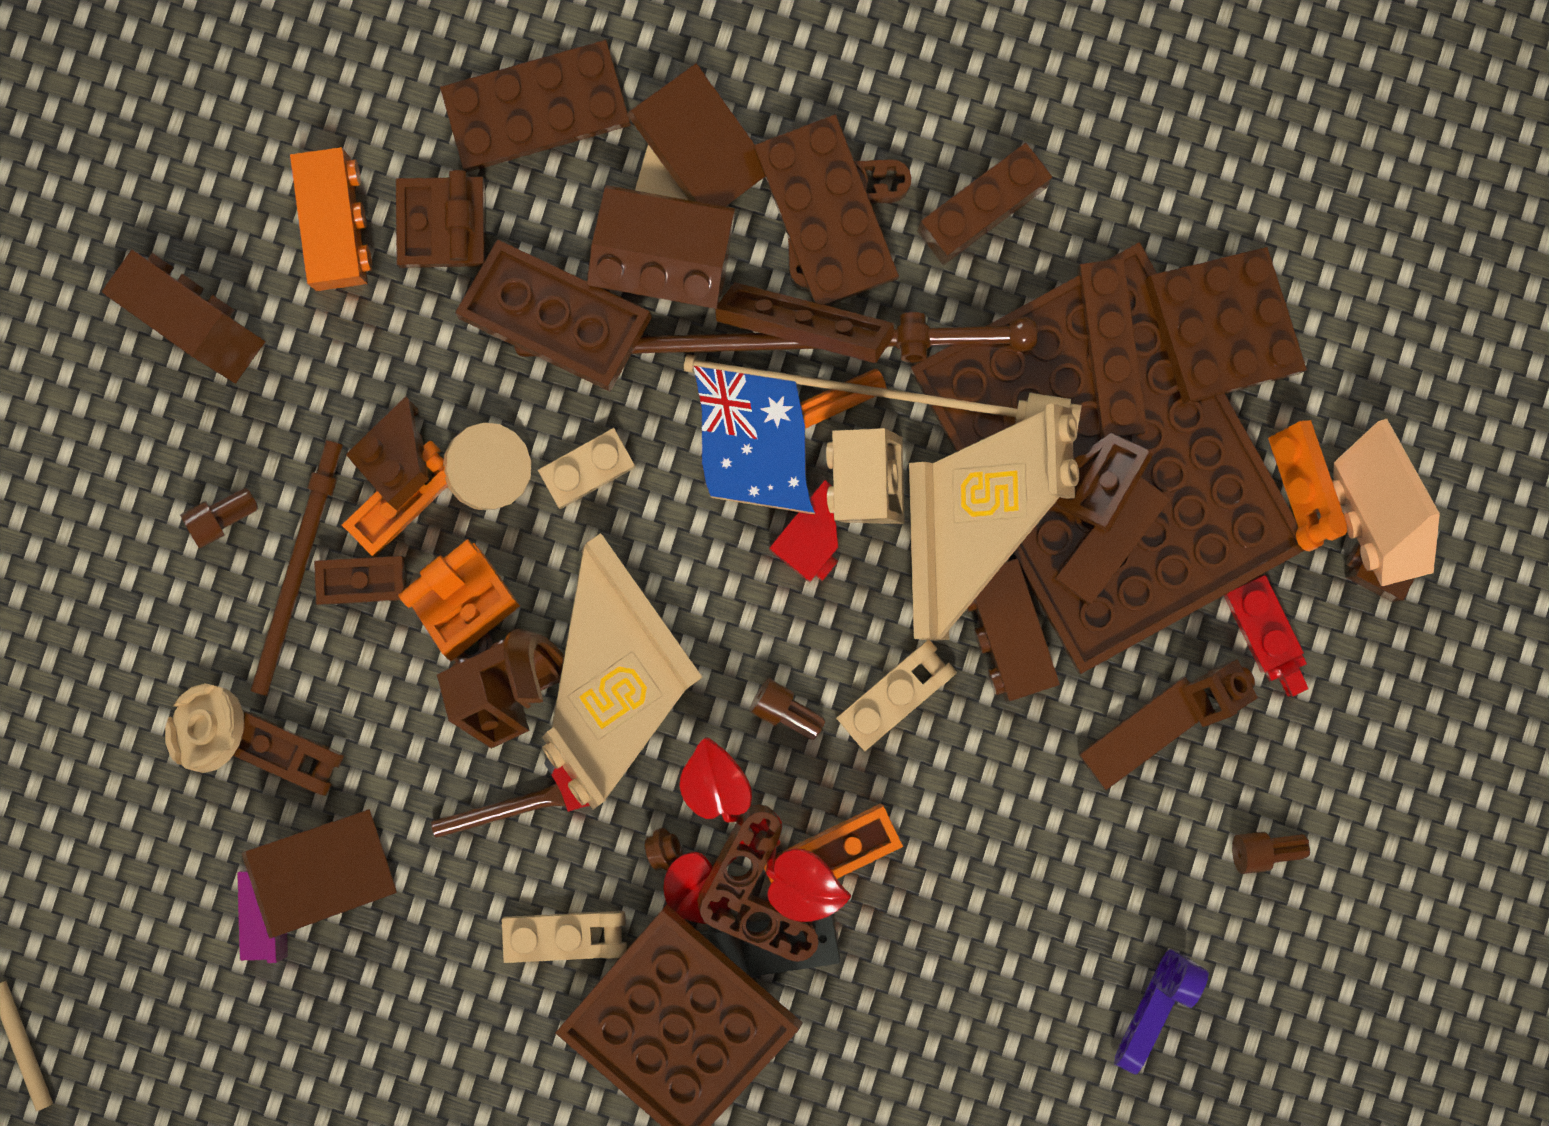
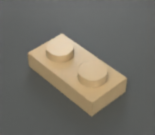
(586, 468)

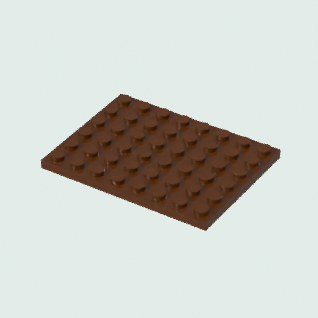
(1224, 505)

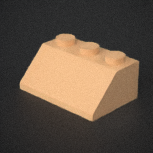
(1387, 506)

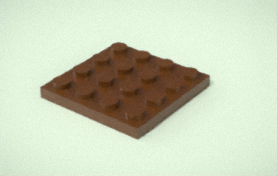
(678, 1025)

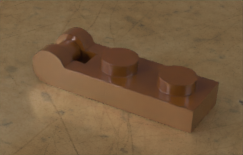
(285, 752)

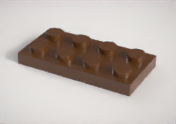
(535, 106)
(826, 211)
(553, 315)

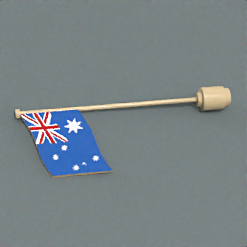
(758, 429)

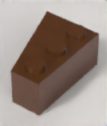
(182, 315)

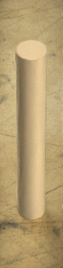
(23, 1050)

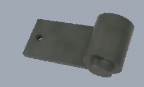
(759, 961)

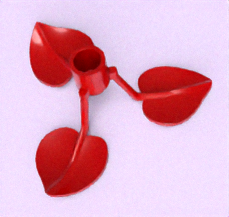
(802, 883)

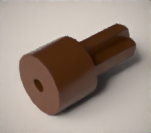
(207, 521)
(776, 704)
(1259, 852)

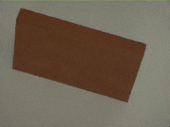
(698, 139)
(318, 873)

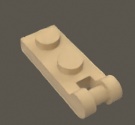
(895, 696)
(562, 936)

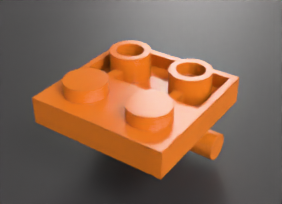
(459, 599)

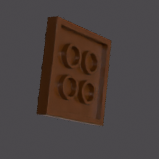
(1225, 325)

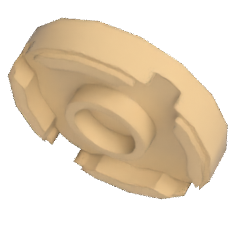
(487, 466)
(204, 728)

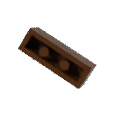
(984, 203)
(1012, 636)

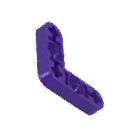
(1174, 980)

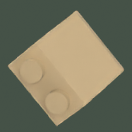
(866, 476)

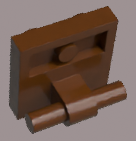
(440, 221)

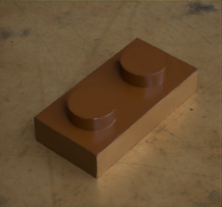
(359, 580)

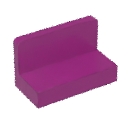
(253, 937)

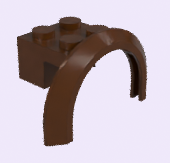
(490, 689)

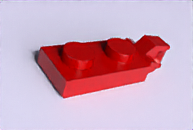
(1268, 634)

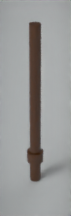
(321, 486)

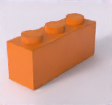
(330, 219)
(853, 841)

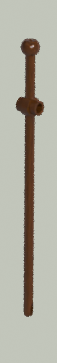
(911, 337)

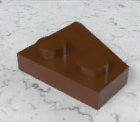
(393, 455)

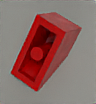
(810, 540)

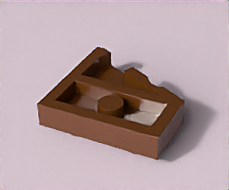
(1106, 481)

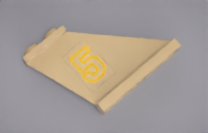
(979, 509)
(615, 677)

